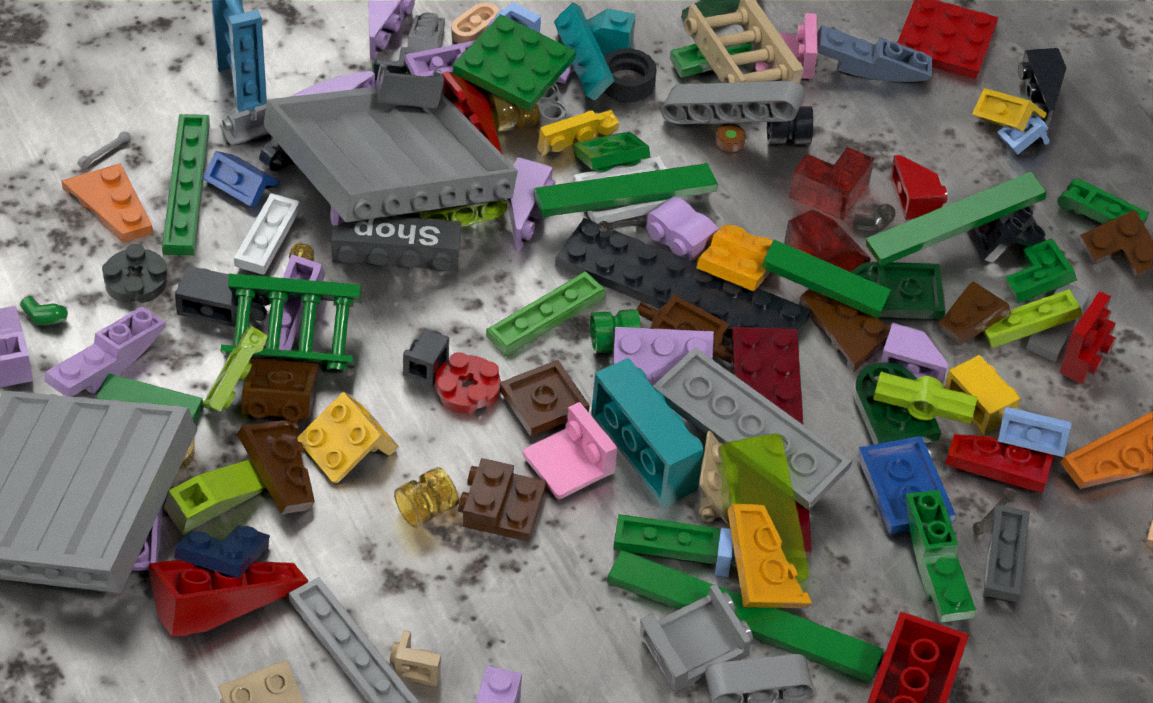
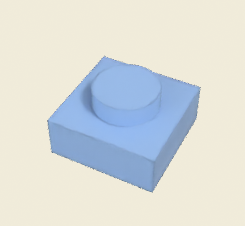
(725, 553)

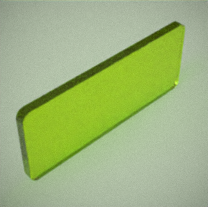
(760, 476)

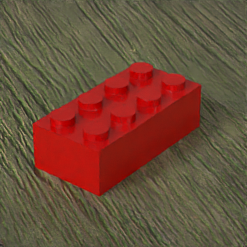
(919, 662)

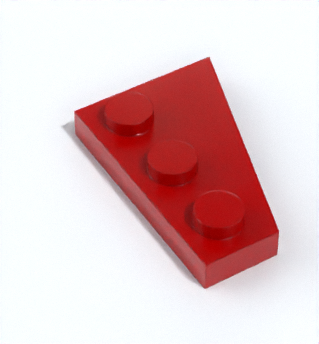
(1000, 461)

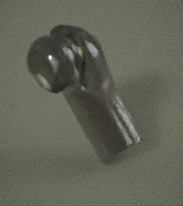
(877, 220)

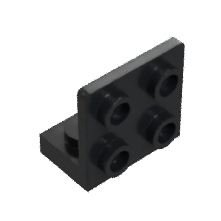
(999, 234)

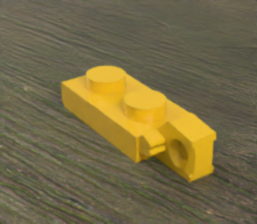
(576, 129)

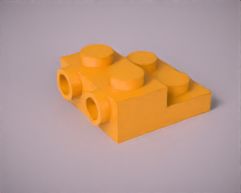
(736, 257)

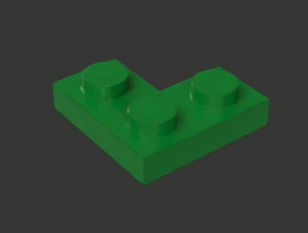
(1047, 272)

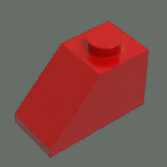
(916, 188)

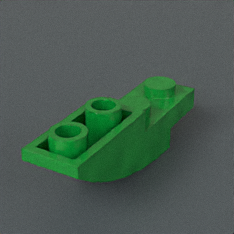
(937, 556)

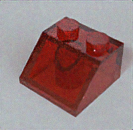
(825, 240)

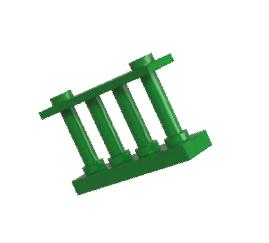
(311, 294)

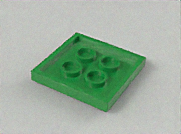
(514, 62)

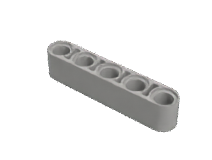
(733, 102)

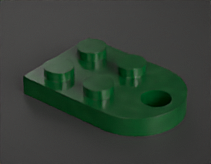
(913, 287)
(888, 421)

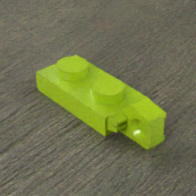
(234, 369)

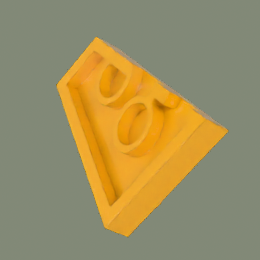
(761, 565)

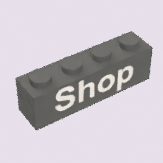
(398, 242)

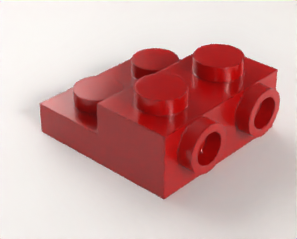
(1089, 340)

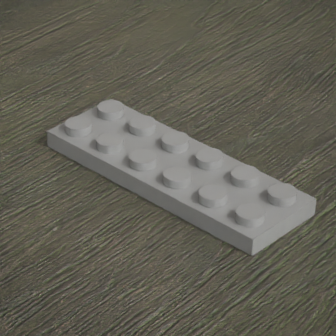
(734, 411)

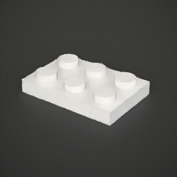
(626, 211)

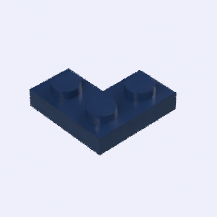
(226, 556)

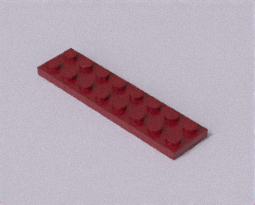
(771, 366)

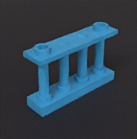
(241, 48)

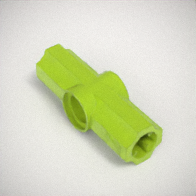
(925, 398)

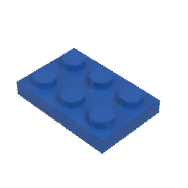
(897, 470)

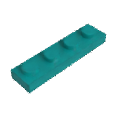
(589, 60)

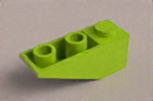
(212, 494)

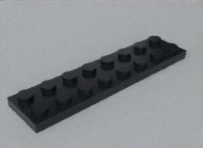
(656, 275)

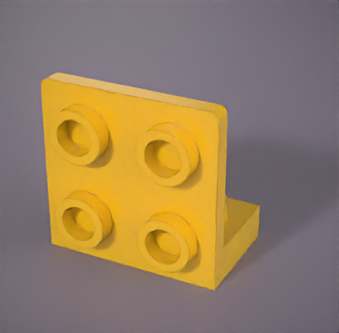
(344, 437)

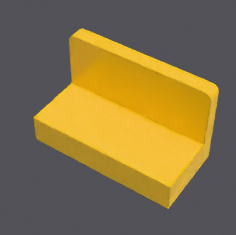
(1005, 109)

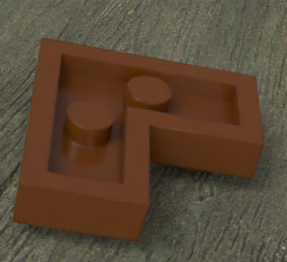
(1124, 236)

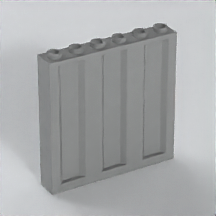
(388, 156)
(83, 485)

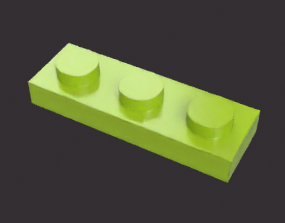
(1034, 318)

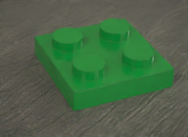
(611, 150)

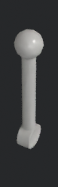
(84, 161)

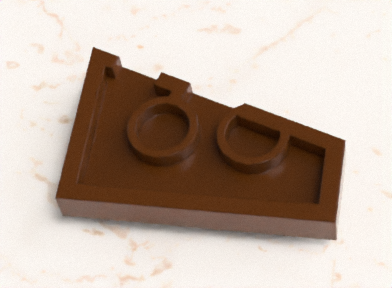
(279, 462)

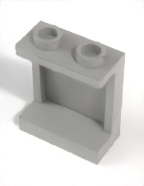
(696, 638)

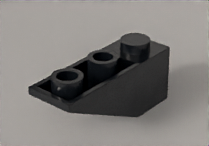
(1043, 77)

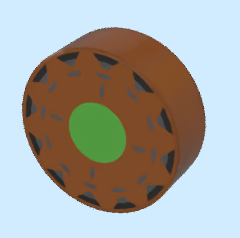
(730, 137)

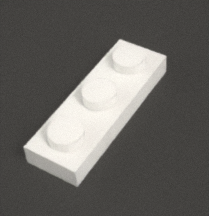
(267, 234)

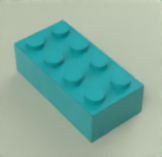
(647, 431)

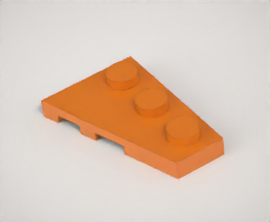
(113, 200)

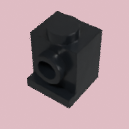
(426, 356)

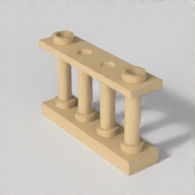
(757, 30)

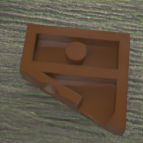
(973, 313)

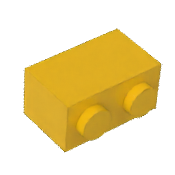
(993, 393)

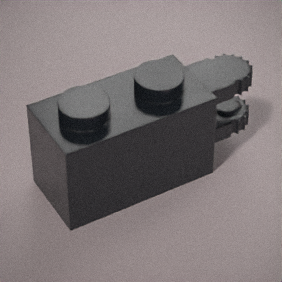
(206, 297)

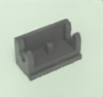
(408, 89)

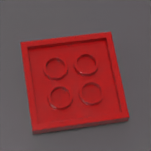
(950, 34)

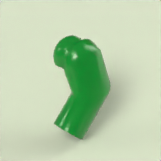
(43, 314)

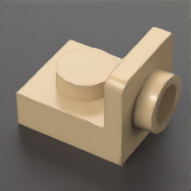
(415, 665)

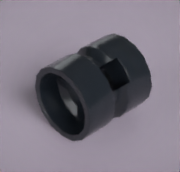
(797, 130)

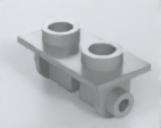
(244, 125)

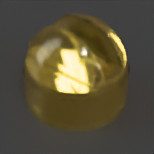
(304, 249)

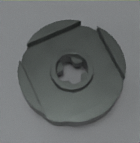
(135, 260)

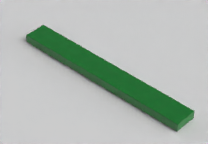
(766, 624)

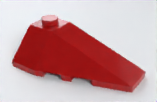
(471, 104)
(200, 599)

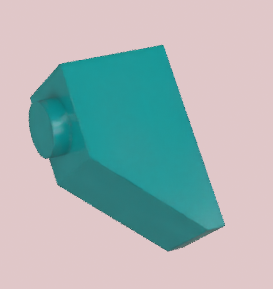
(613, 29)

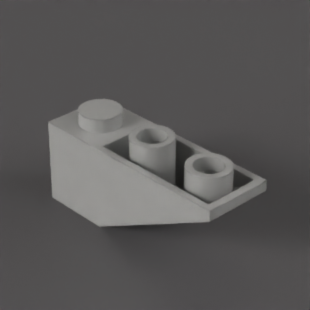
(425, 33)

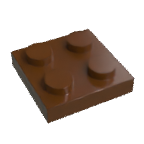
(542, 397)

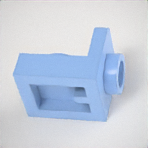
(1020, 140)

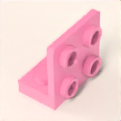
(802, 46)
(573, 455)

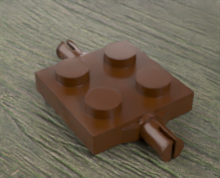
(685, 316)

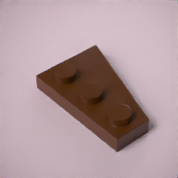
(850, 329)

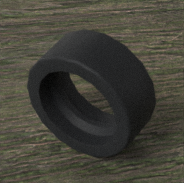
(636, 61)

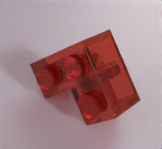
(829, 186)

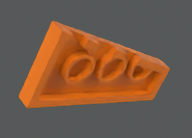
(1114, 456)

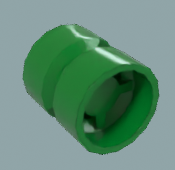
(603, 327)

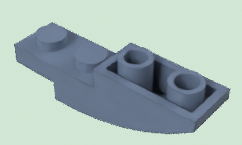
(880, 61)

